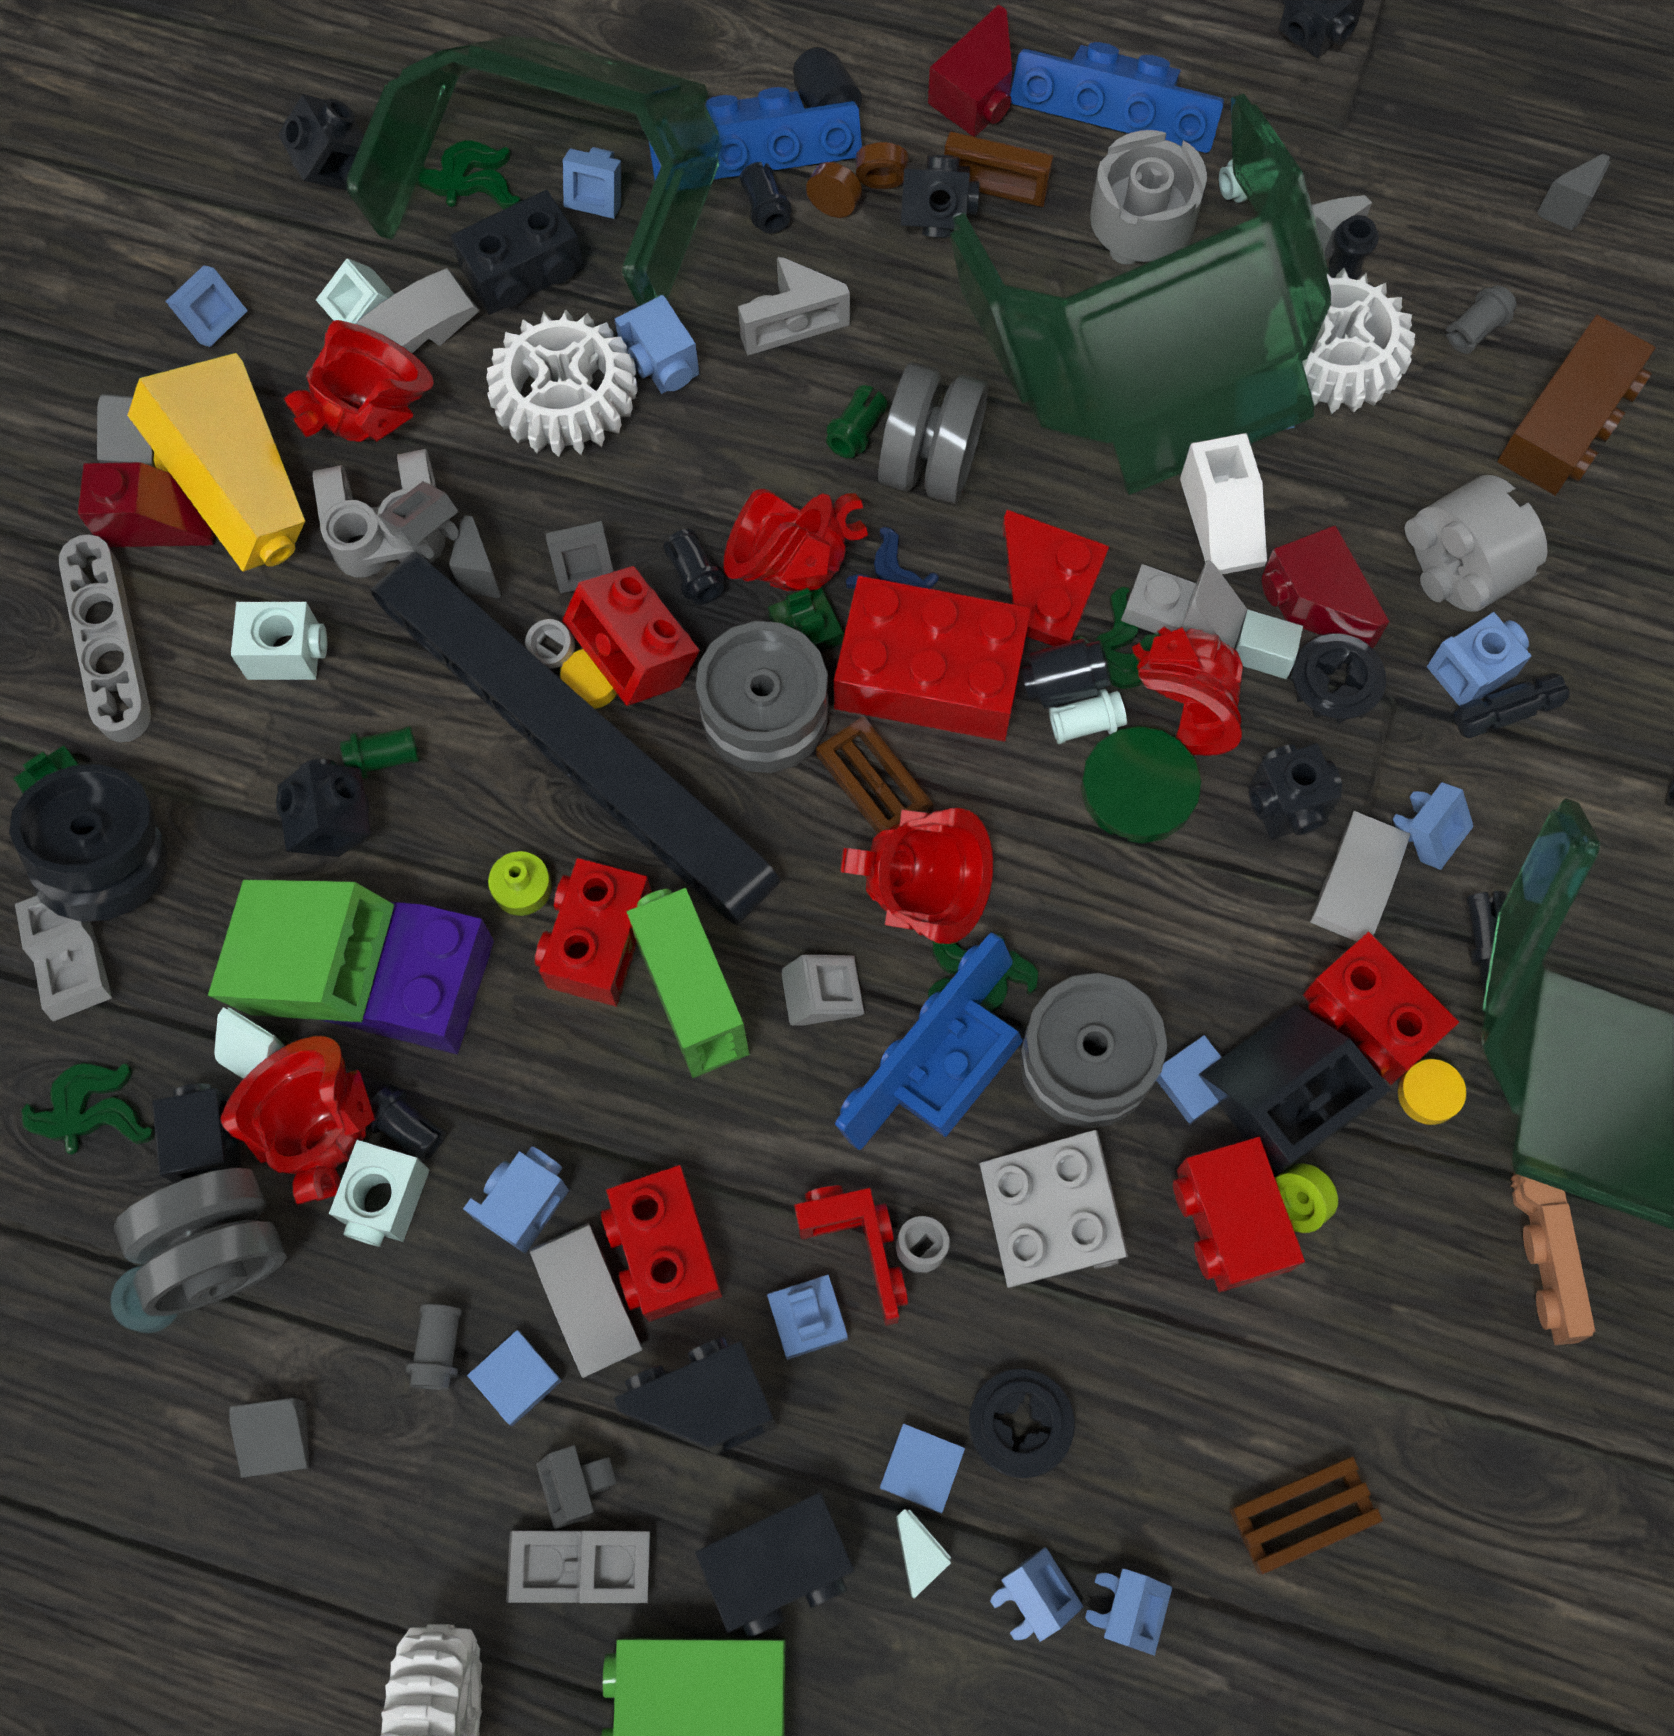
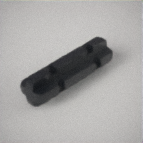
(1511, 705)

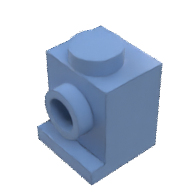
(659, 344)
(1480, 658)
(520, 1198)

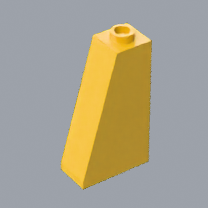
(222, 456)

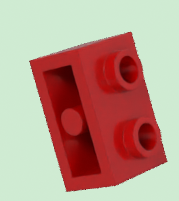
(630, 635)
(592, 934)
(1379, 1008)
(1237, 1215)
(661, 1244)

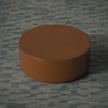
(881, 165)
(834, 189)

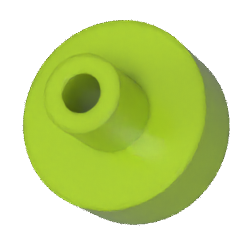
(520, 883)
(1307, 1196)

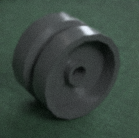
(925, 431)
(763, 696)
(1125, 1041)
(199, 1241)

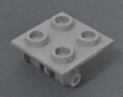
(1053, 1209)

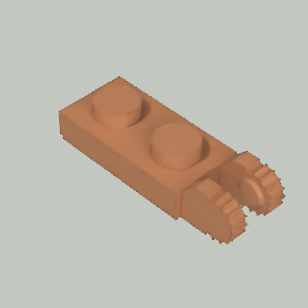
(1553, 1246)

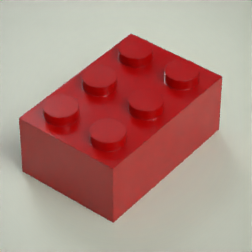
(931, 658)

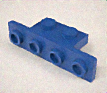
(1116, 93)
(779, 132)
(943, 1057)

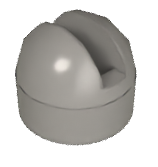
(557, 632)
(913, 1234)

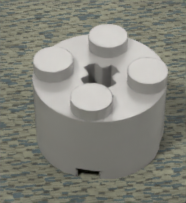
(1147, 196)
(1476, 544)

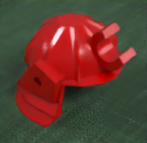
(359, 385)
(788, 544)
(1205, 678)
(929, 872)
(301, 1114)

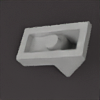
(804, 308)
(1173, 602)

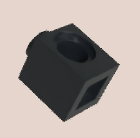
(191, 1133)

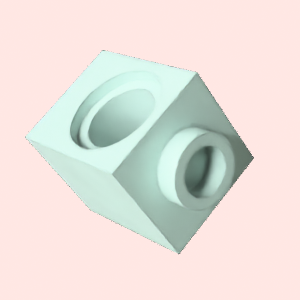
(261, 625)
(367, 1168)

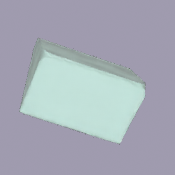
(353, 292)
(1268, 644)
(241, 1043)
(921, 1552)

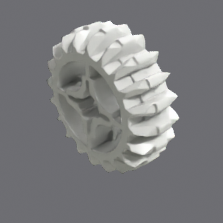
(1359, 346)
(562, 403)
(434, 1684)

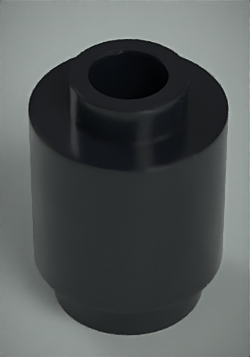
(824, 79)
(1066, 673)

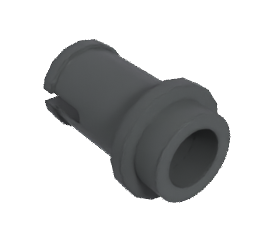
(1491, 309)
(435, 1348)

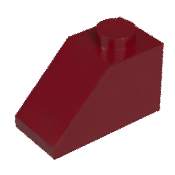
(975, 75)
(139, 507)
(1323, 588)

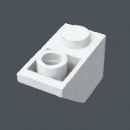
(1226, 502)

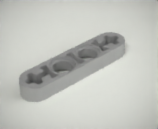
(111, 635)

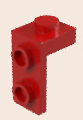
(833, 1211)

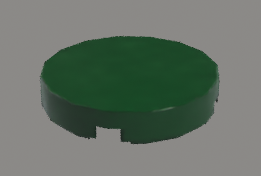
(1140, 784)

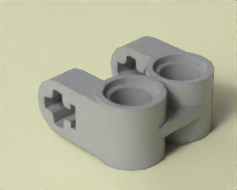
(346, 518)

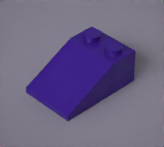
(426, 977)

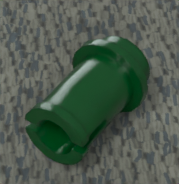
(850, 431)
(379, 750)

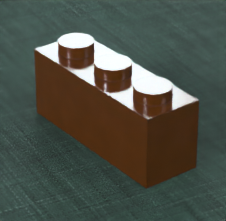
(1579, 406)

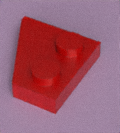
(1051, 575)

